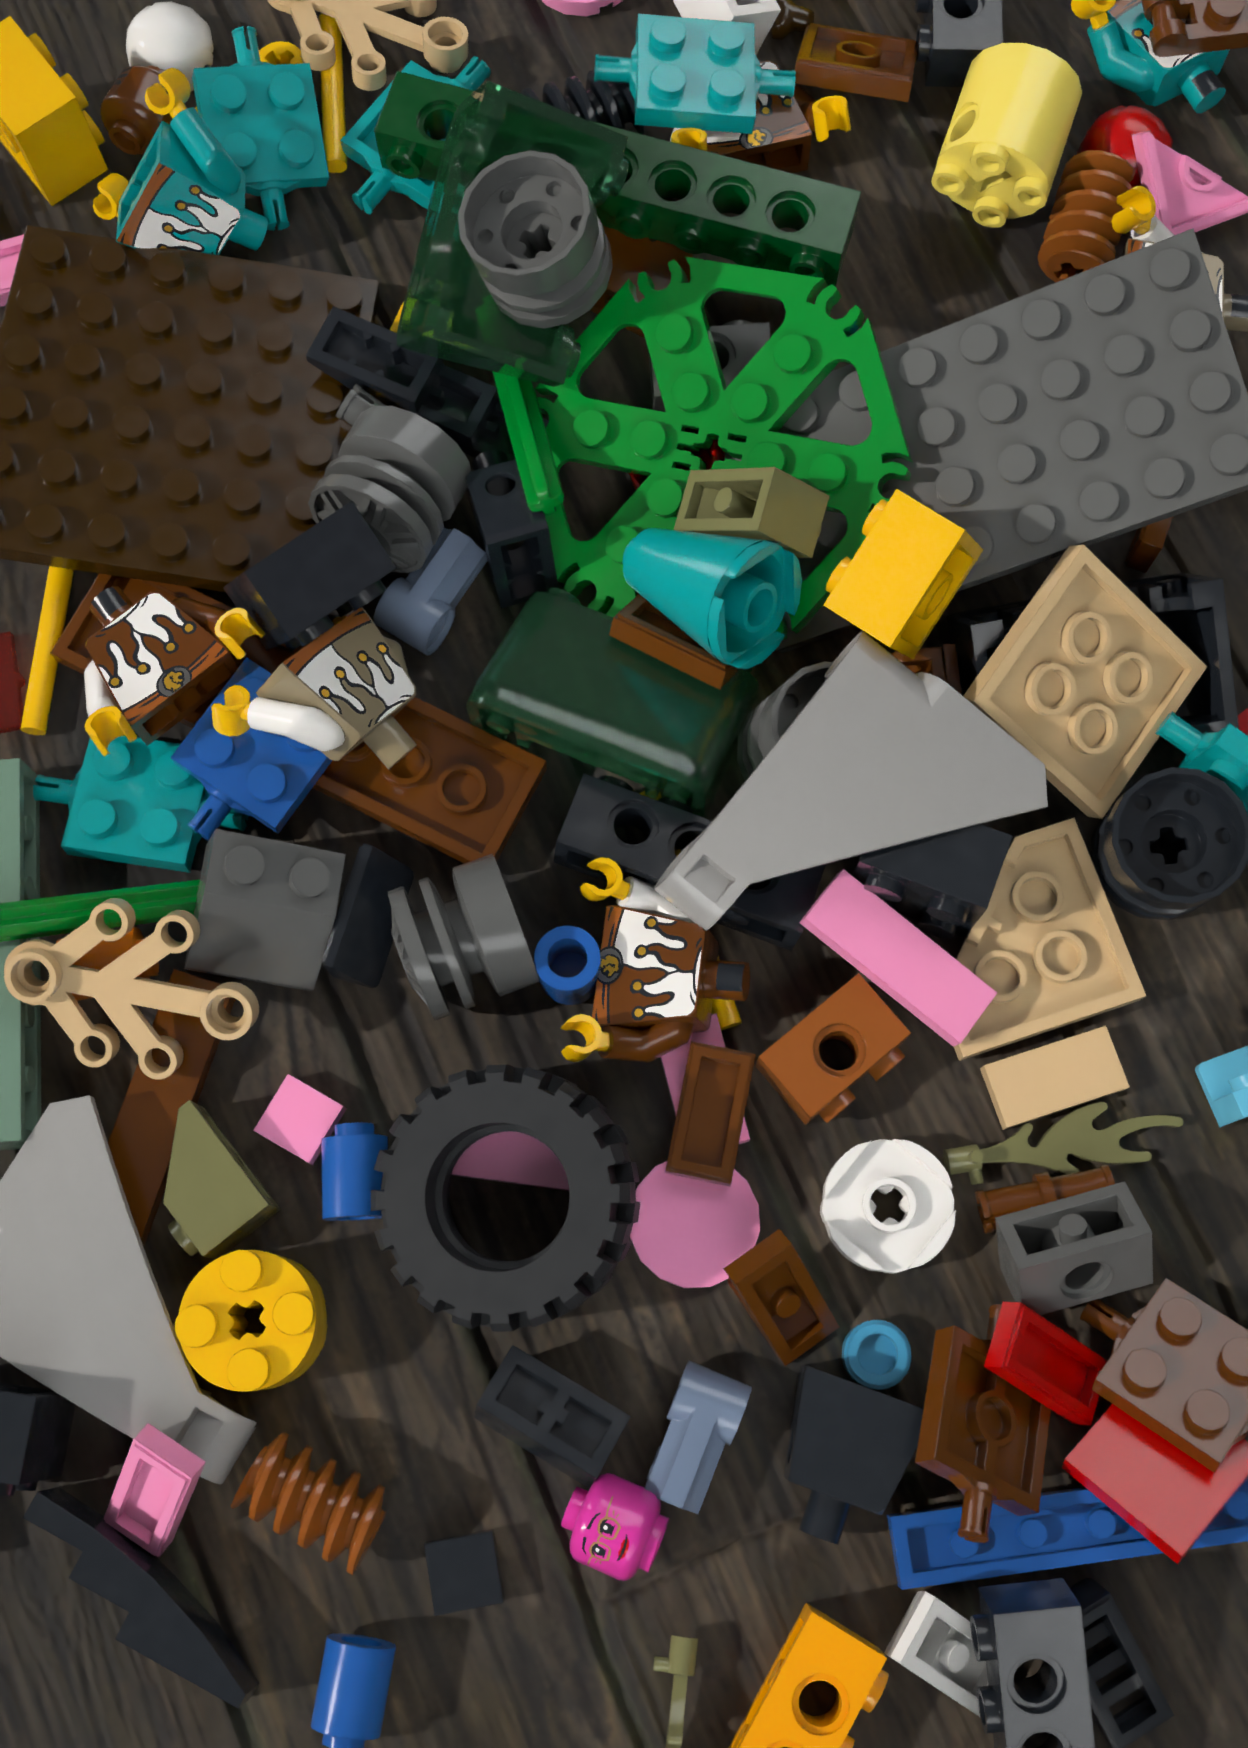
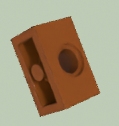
(852, 1016)

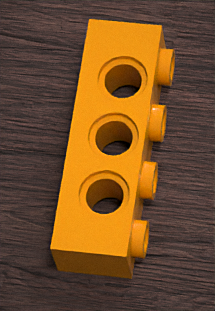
(814, 1652)

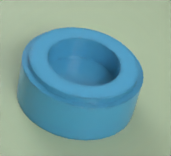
(876, 1354)

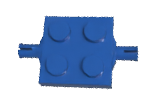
(249, 772)

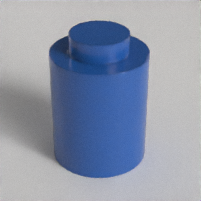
(568, 964)
(350, 1172)
(352, 1690)

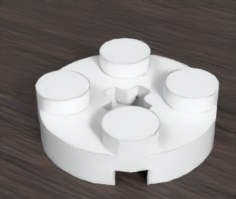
(925, 1201)

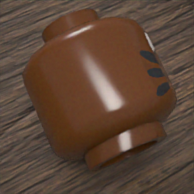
(126, 112)

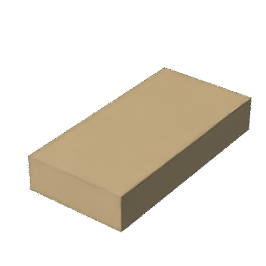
(1054, 1077)

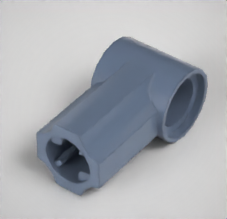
(424, 603)
(701, 1423)

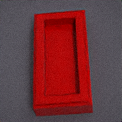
(1045, 1363)

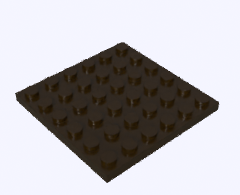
(163, 407)

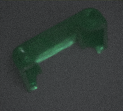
(446, 299)
(608, 703)

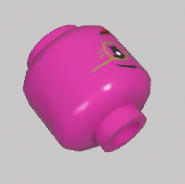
(615, 1526)

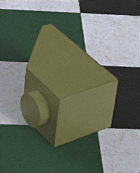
(754, 505)
(211, 1188)

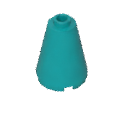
(717, 589)

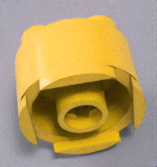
(214, 1323)

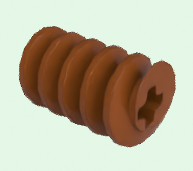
(1082, 215)
(313, 1501)

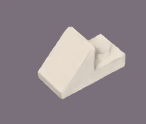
(939, 1649)

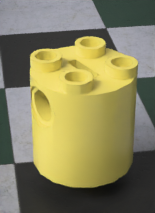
(1008, 132)

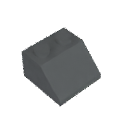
(264, 909)

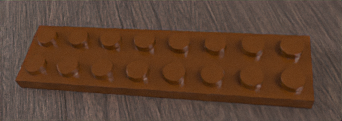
(450, 792)

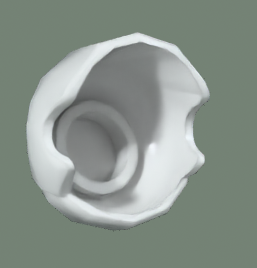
(168, 38)

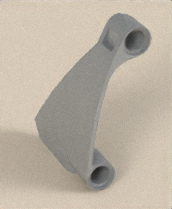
(856, 772)
(84, 1299)

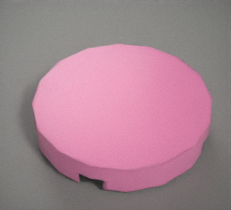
(693, 1227)

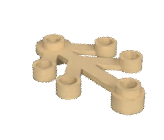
(441, 39)
(120, 989)

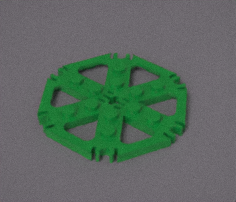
(748, 408)

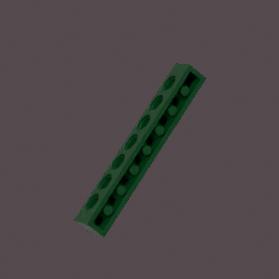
(706, 183)

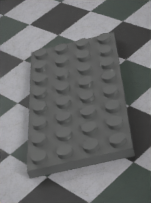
(1055, 415)

